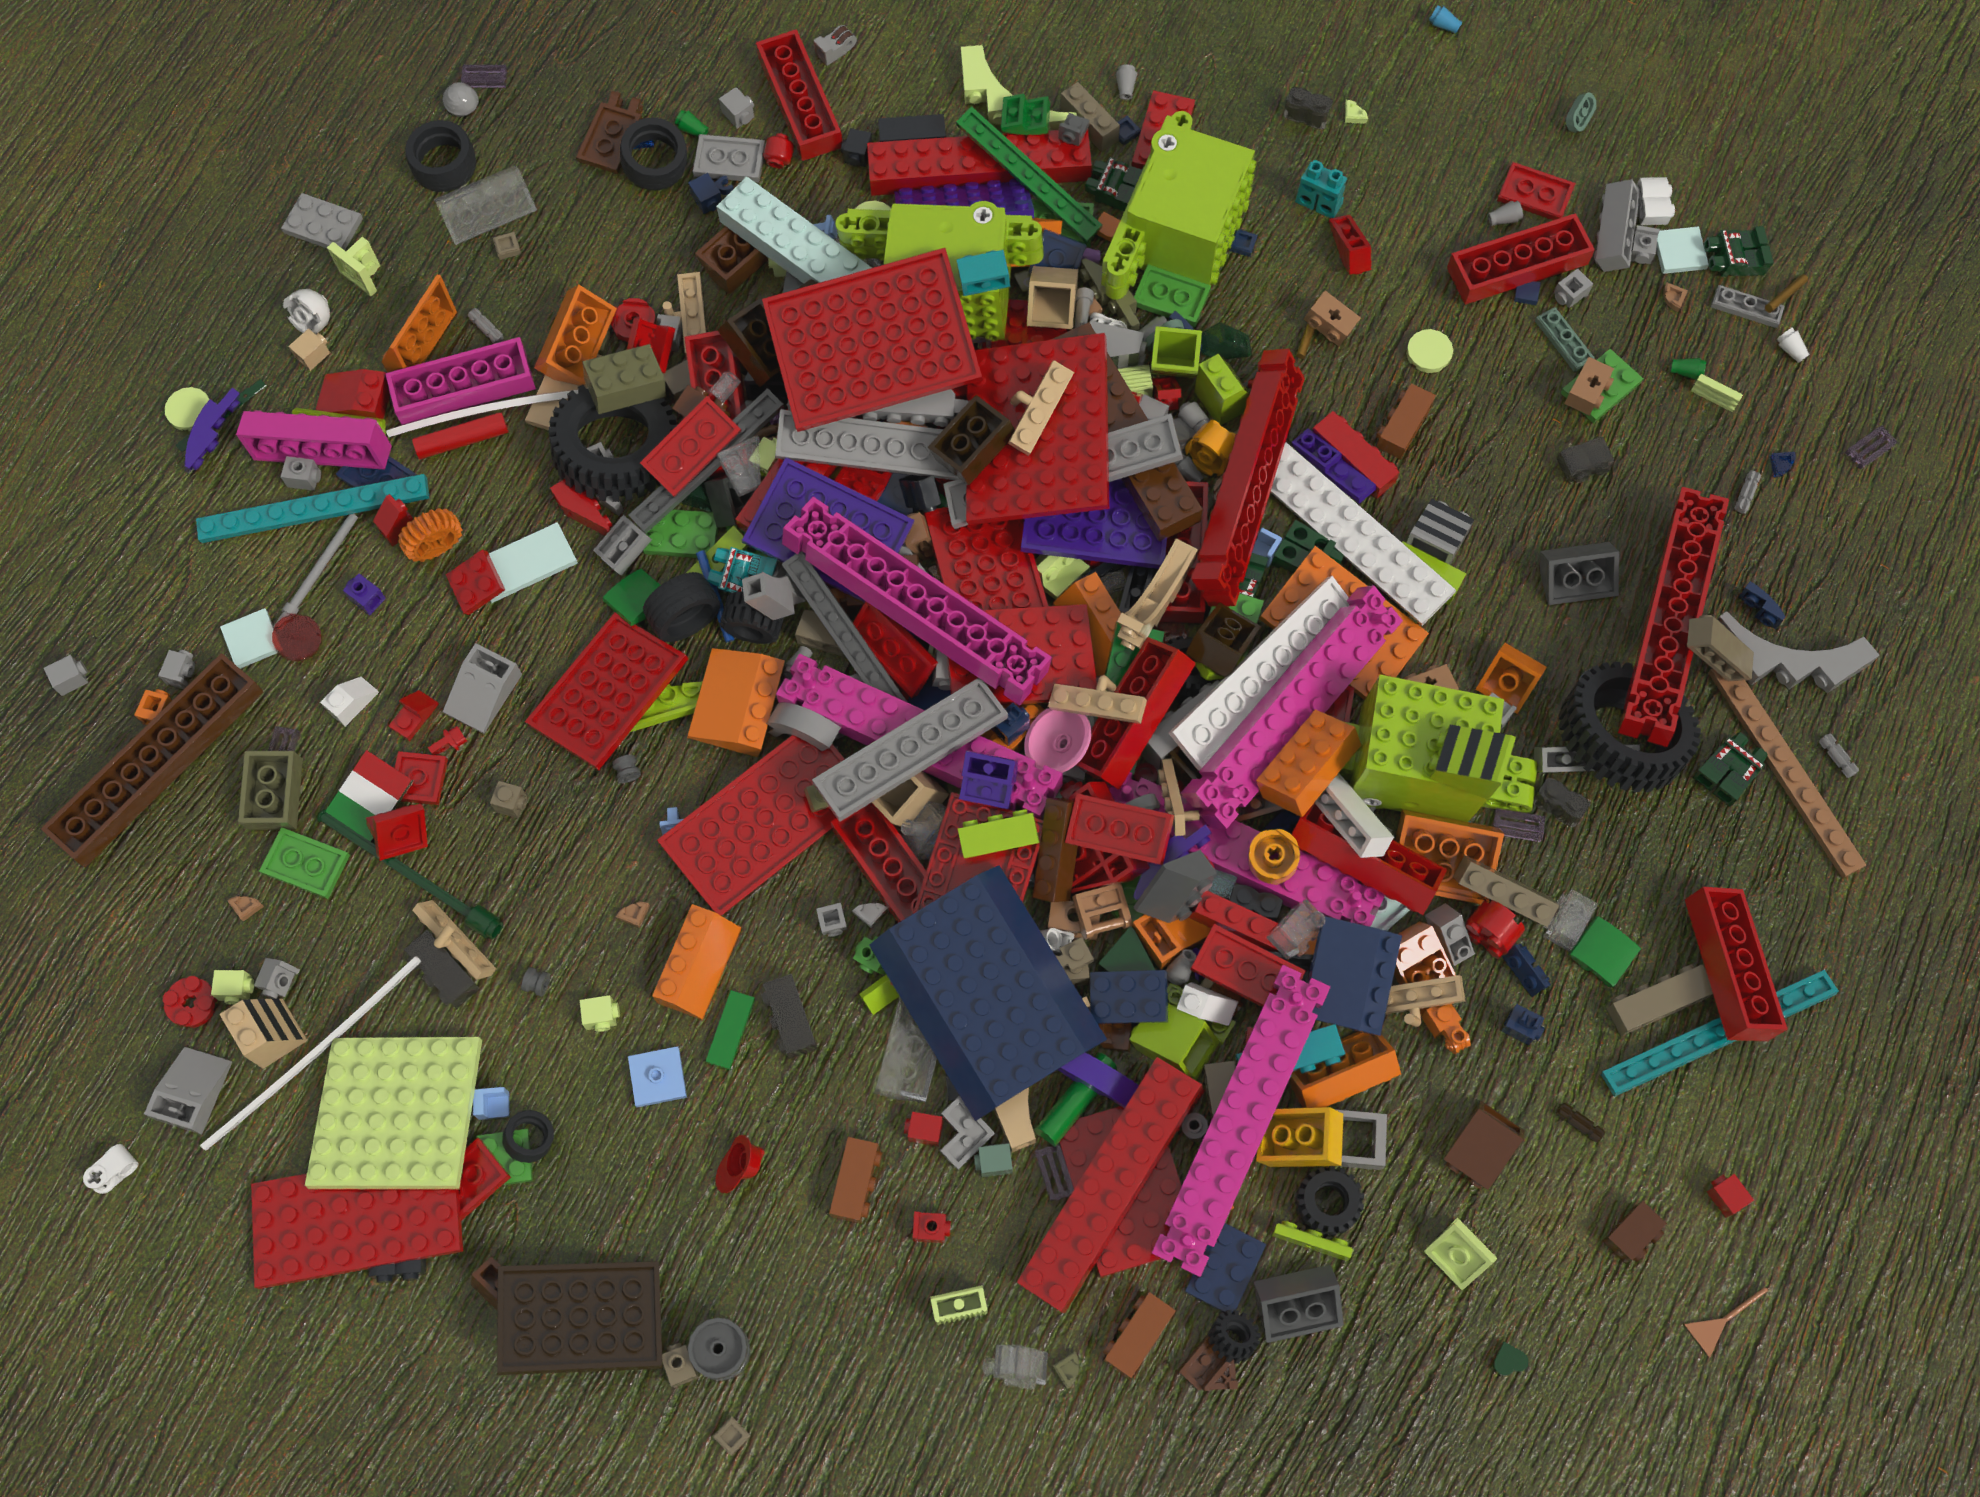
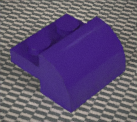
(988, 779)

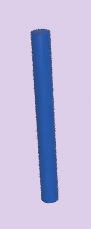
(705, 567)

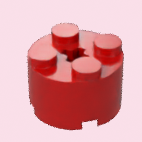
(1494, 928)

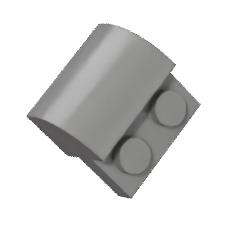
(622, 545)

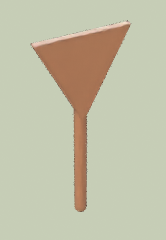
(1708, 1332)

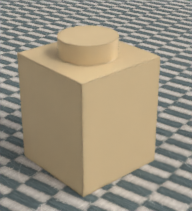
(309, 349)

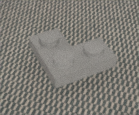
(969, 1134)

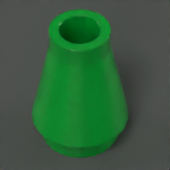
(690, 124)
(1689, 367)

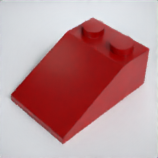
(355, 393)

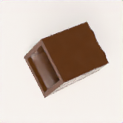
(1484, 1146)

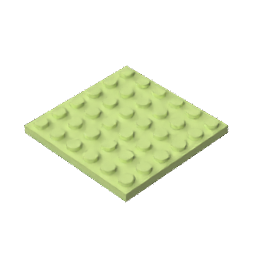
(394, 1113)

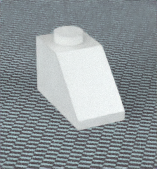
(349, 699)
(1207, 1004)

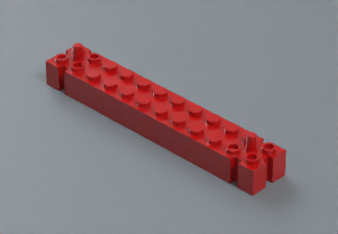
(1248, 478)
(1677, 596)

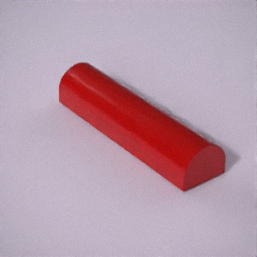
(460, 435)

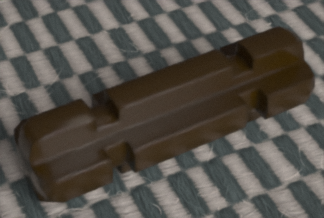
(1580, 1122)

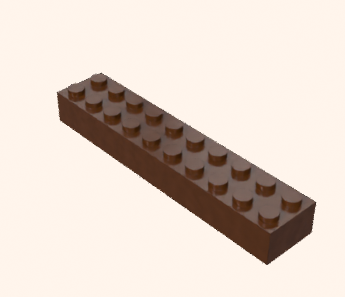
(1158, 492)
(152, 760)

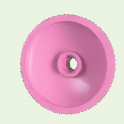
(1050, 734)

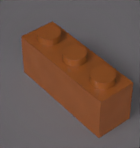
(1405, 421)
(855, 1180)
(1138, 1335)

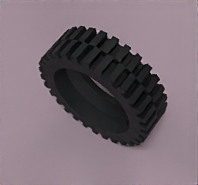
(603, 474)
(1603, 753)

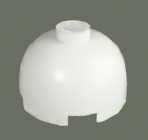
(307, 310)

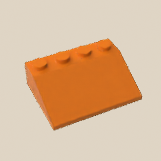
(421, 329)
(736, 700)
(1446, 843)

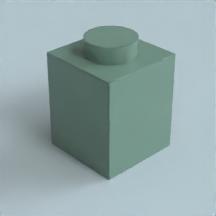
(994, 1160)

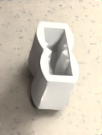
(1655, 201)

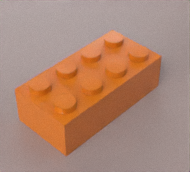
(1308, 762)

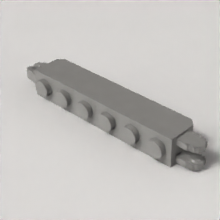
(934, 408)

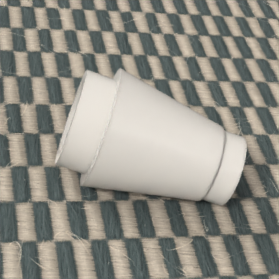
(1793, 344)

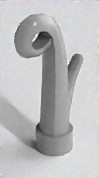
(1083, 301)

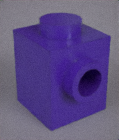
(363, 594)

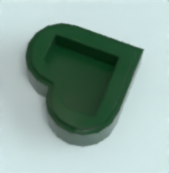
(1509, 1360)

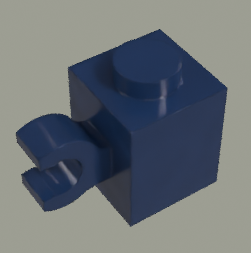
(708, 193)
(1014, 725)
(1523, 1025)

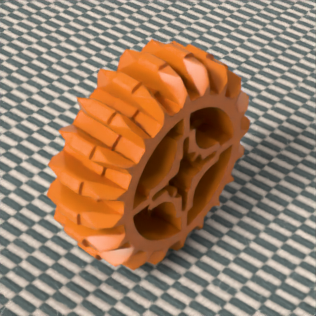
(430, 535)

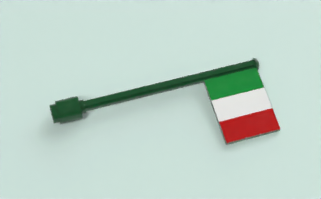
(376, 789)

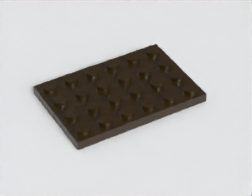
(578, 1318)

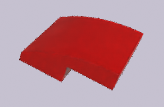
(864, 481)

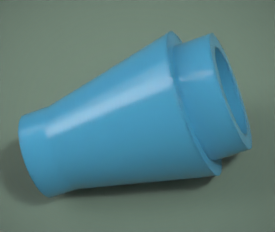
(1445, 19)

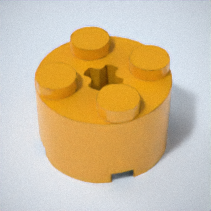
(1211, 448)
(1273, 842)

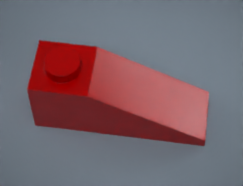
(1351, 244)

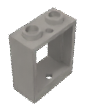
(1378, 1152)

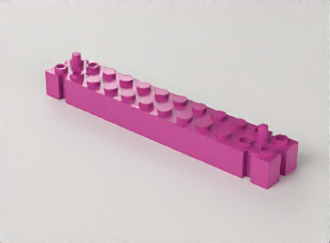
(916, 600)
(1307, 685)
(871, 713)
(1321, 883)
(1241, 1120)

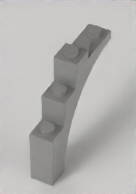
(772, 595)
(1792, 666)

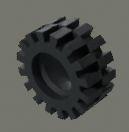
(1227, 1346)

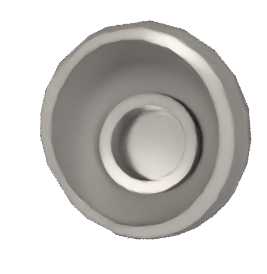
(460, 99)

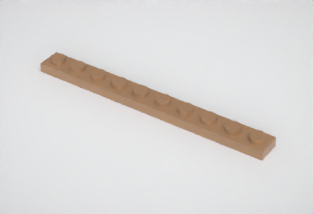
(1791, 775)

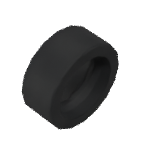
(536, 1119)

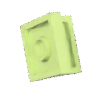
(356, 263)
(1059, 573)
(1460, 1254)

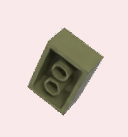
(624, 379)
(270, 790)

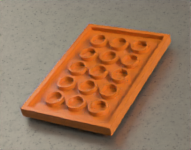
(1309, 575)

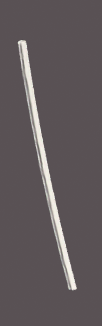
(478, 409)
(311, 1055)

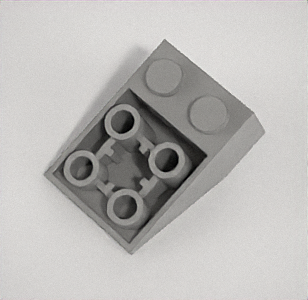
(481, 688)
(189, 1090)

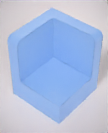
(1267, 544)
(491, 1103)

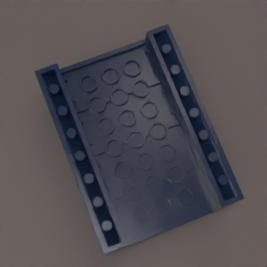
(986, 991)

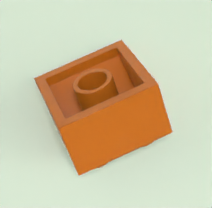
(1511, 676)

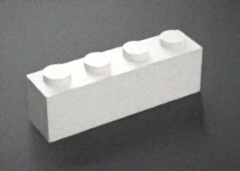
(1354, 819)

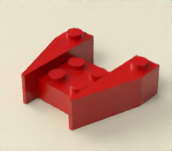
(1099, 868)

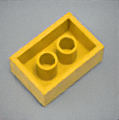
(1302, 1138)

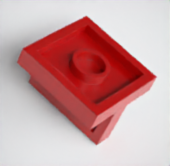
(658, 337)
(398, 831)

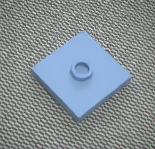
(657, 1076)

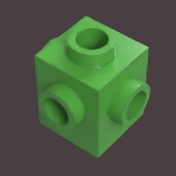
(866, 957)

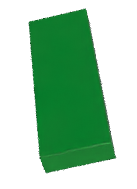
(730, 1030)

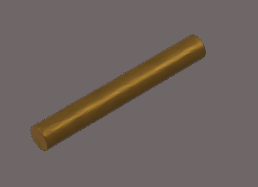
(1786, 293)
(1305, 341)

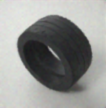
(659, 130)
(431, 136)
(681, 607)

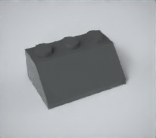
(1580, 573)
(1177, 888)
(1299, 1303)

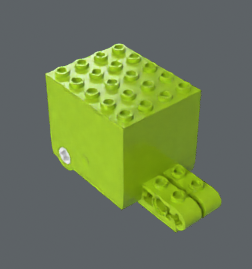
(1181, 208)
(963, 231)
(1399, 738)

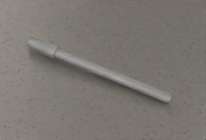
(292, 607)

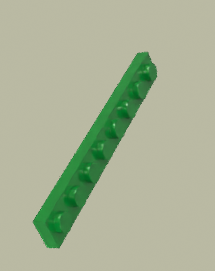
(1029, 174)

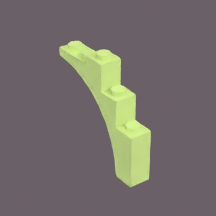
(982, 86)

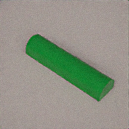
(1068, 1108)

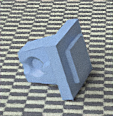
(828, 227)
(672, 820)

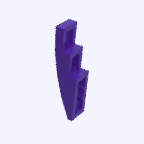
(1100, 1078)

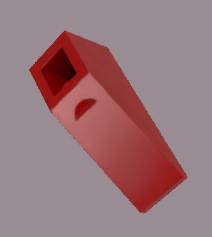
(580, 507)

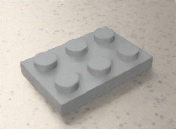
(729, 157)
(321, 222)

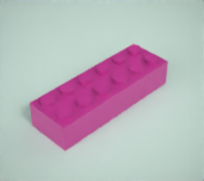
(460, 381)
(320, 438)

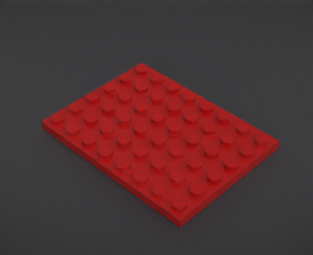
(871, 339)
(1071, 456)

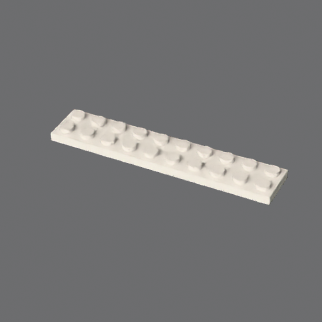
(1359, 537)
(1236, 695)

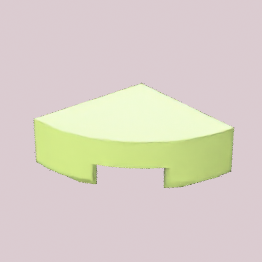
(1354, 113)

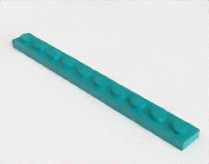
(310, 508)
(1708, 1038)

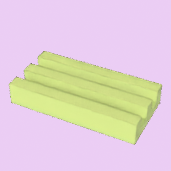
(1716, 392)

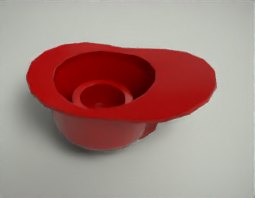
(739, 1163)

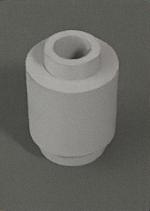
(1192, 415)

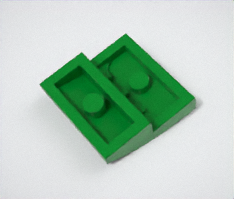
(1025, 116)
(630, 595)
(1604, 951)

